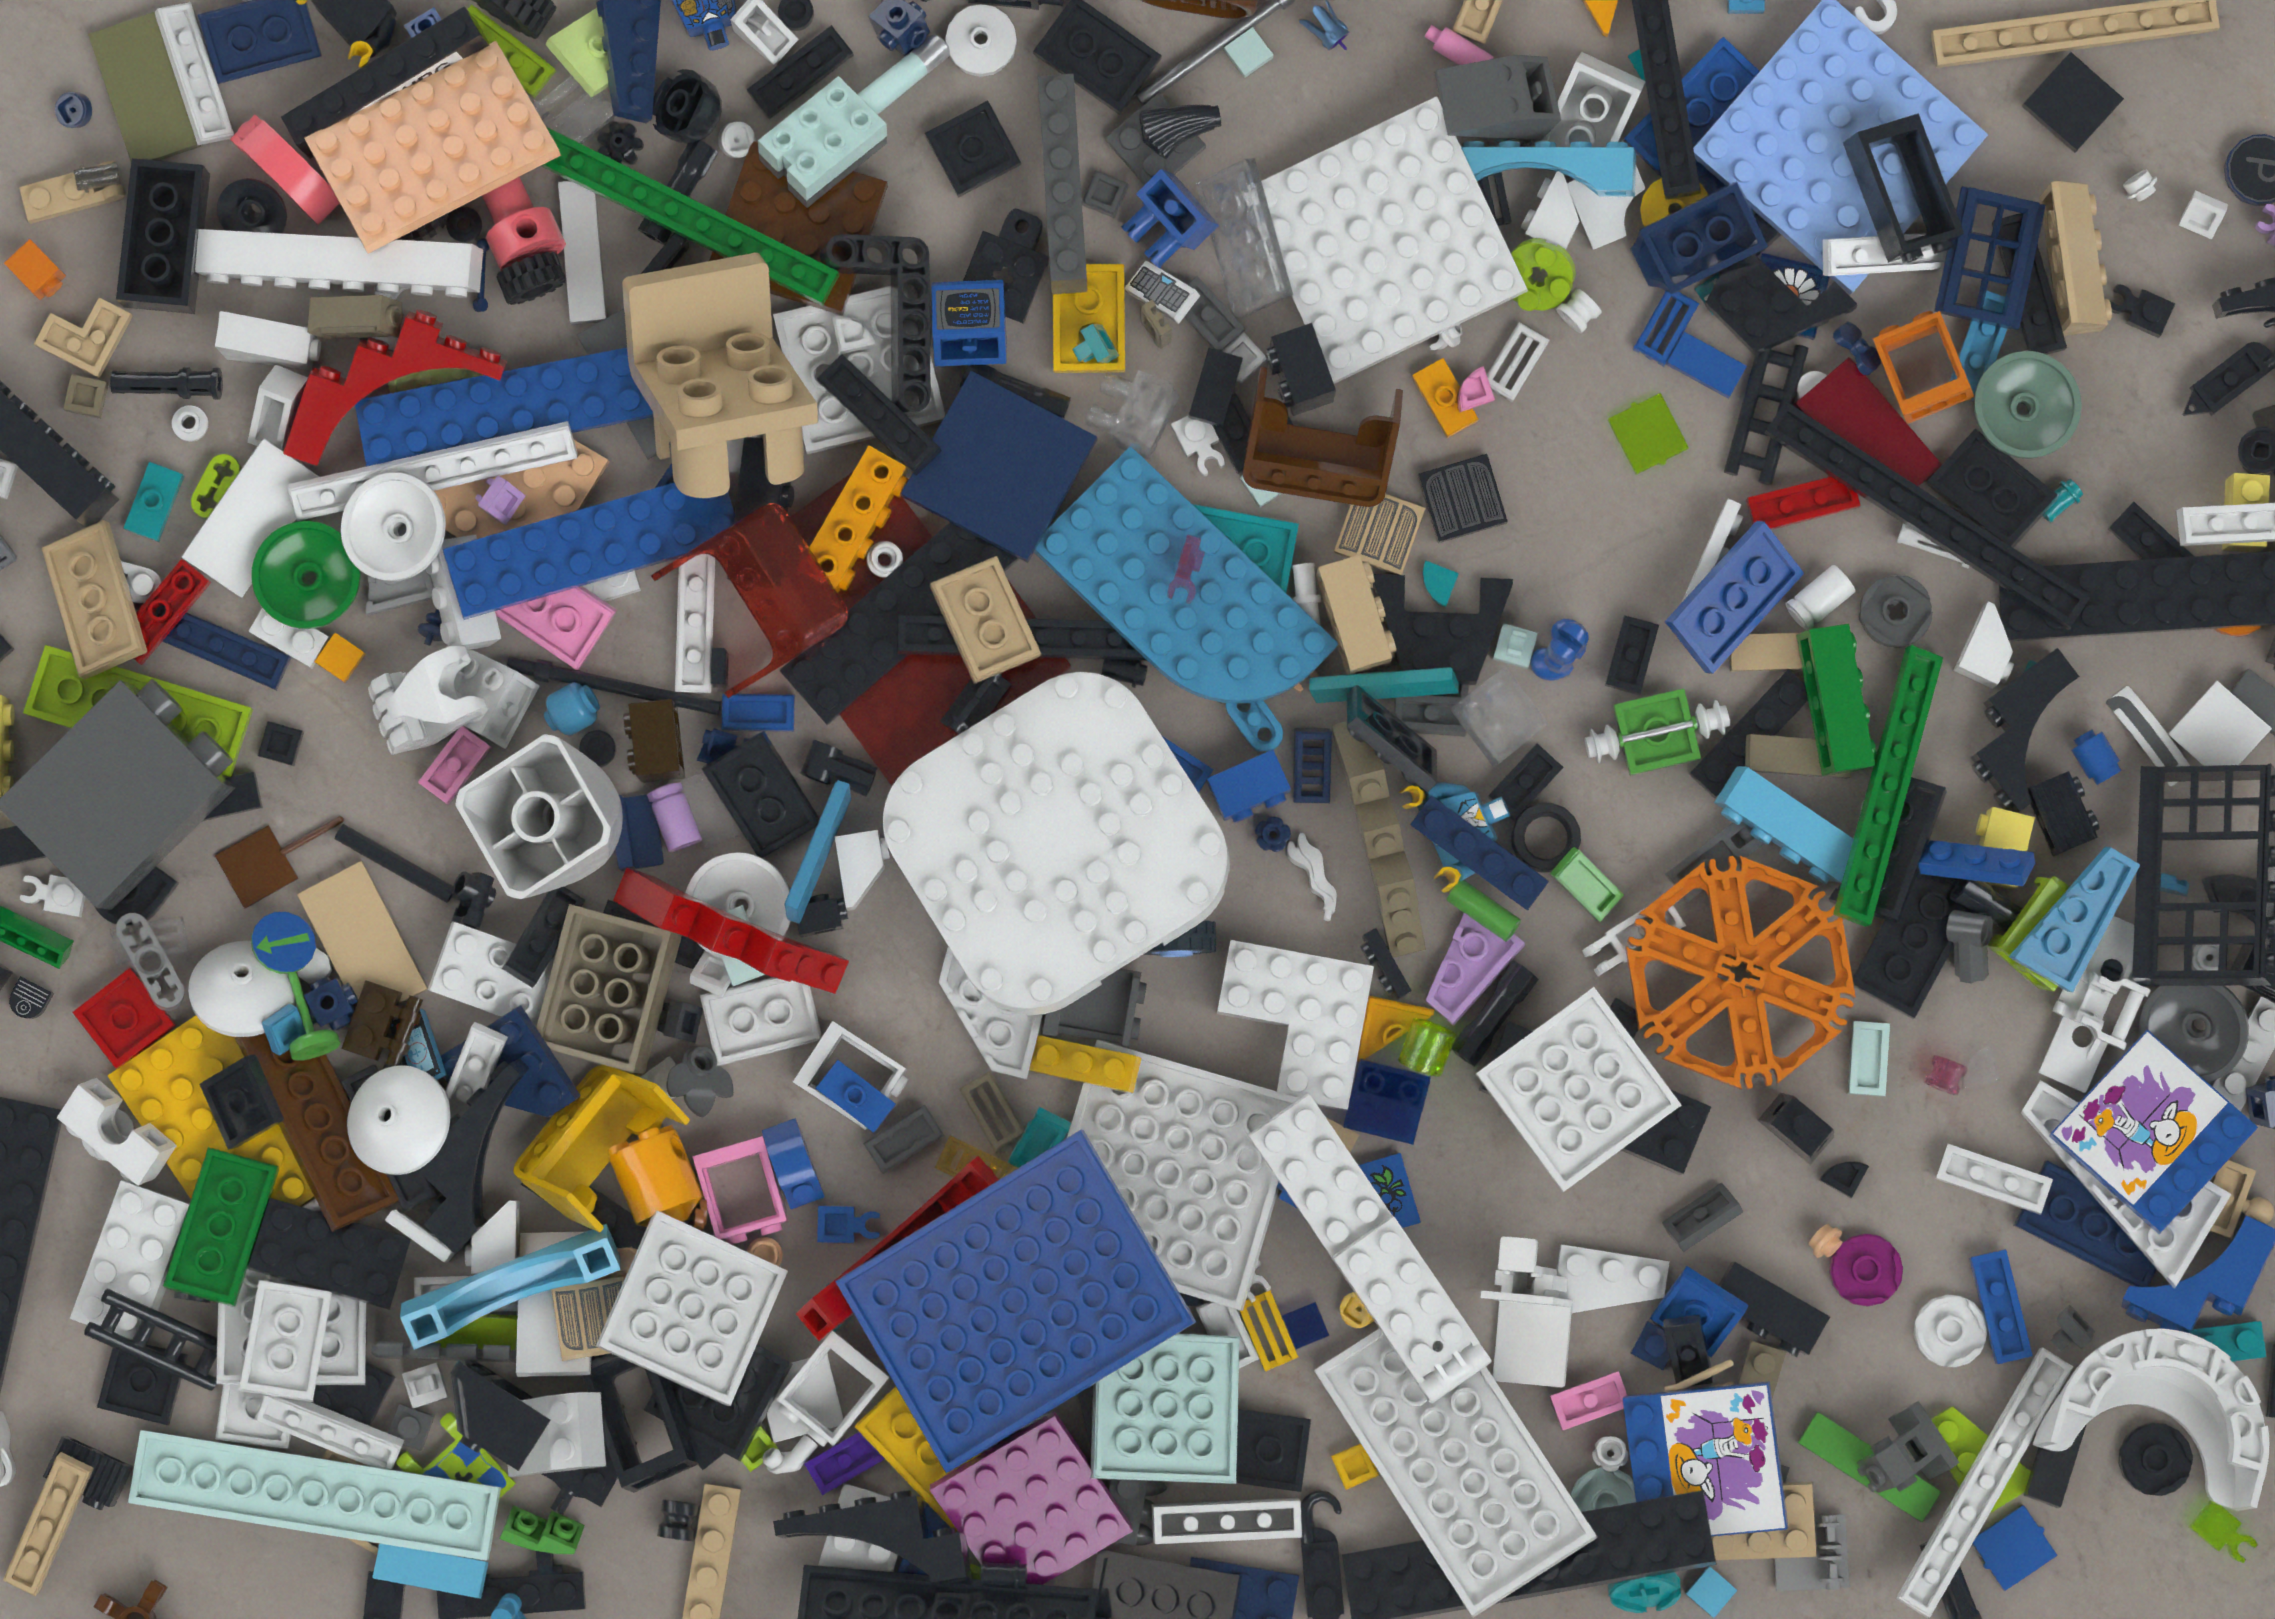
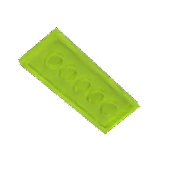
(64, 698)

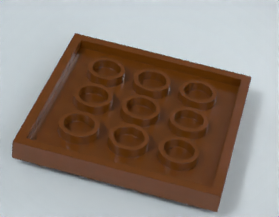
(771, 209)

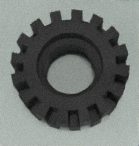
(531, 278)

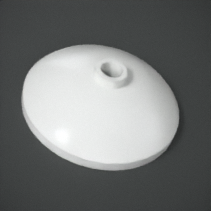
(373, 522)
(744, 877)
(235, 1003)
(416, 1122)

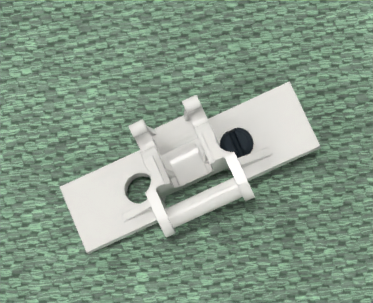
(2104, 975)

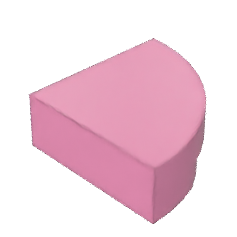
(1475, 391)

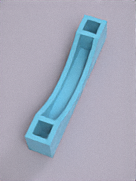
(1604, 170)
(462, 1302)

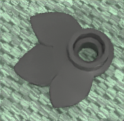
(697, 1084)

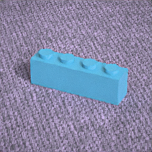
(1786, 823)

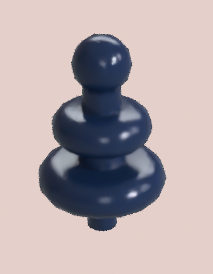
(431, 630)

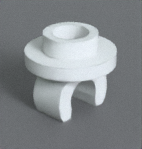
(1449, 337)

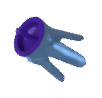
(1335, 29)

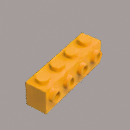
(856, 514)

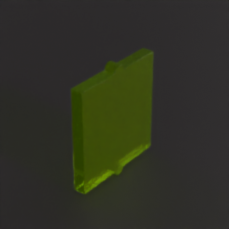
(1648, 433)

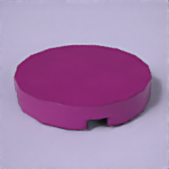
(1866, 1270)

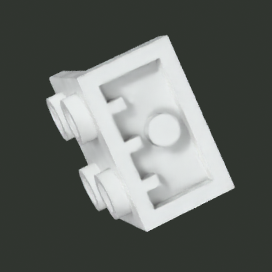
(505, 694)

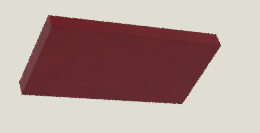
(1862, 415)

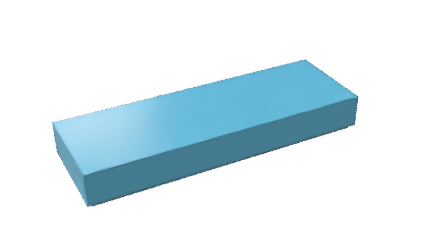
(430, 1570)

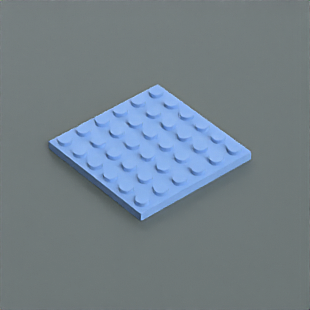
(1791, 124)

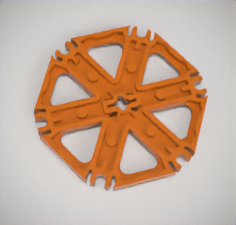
(1736, 939)

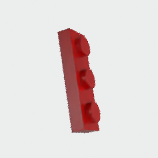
(1802, 503)

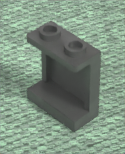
(1104, 1012)

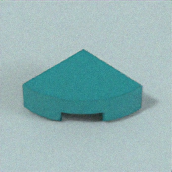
(1439, 582)

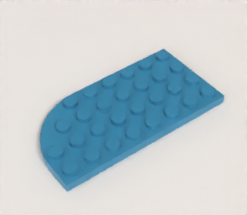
(1122, 552)

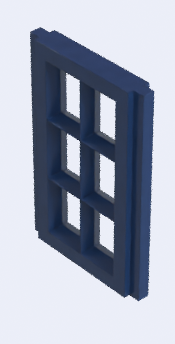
(2021, 268)

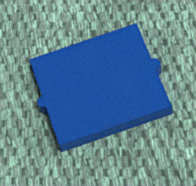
(2013, 1547)

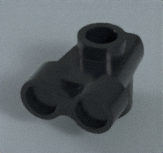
(475, 895)

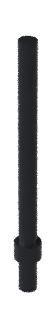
(545, 671)

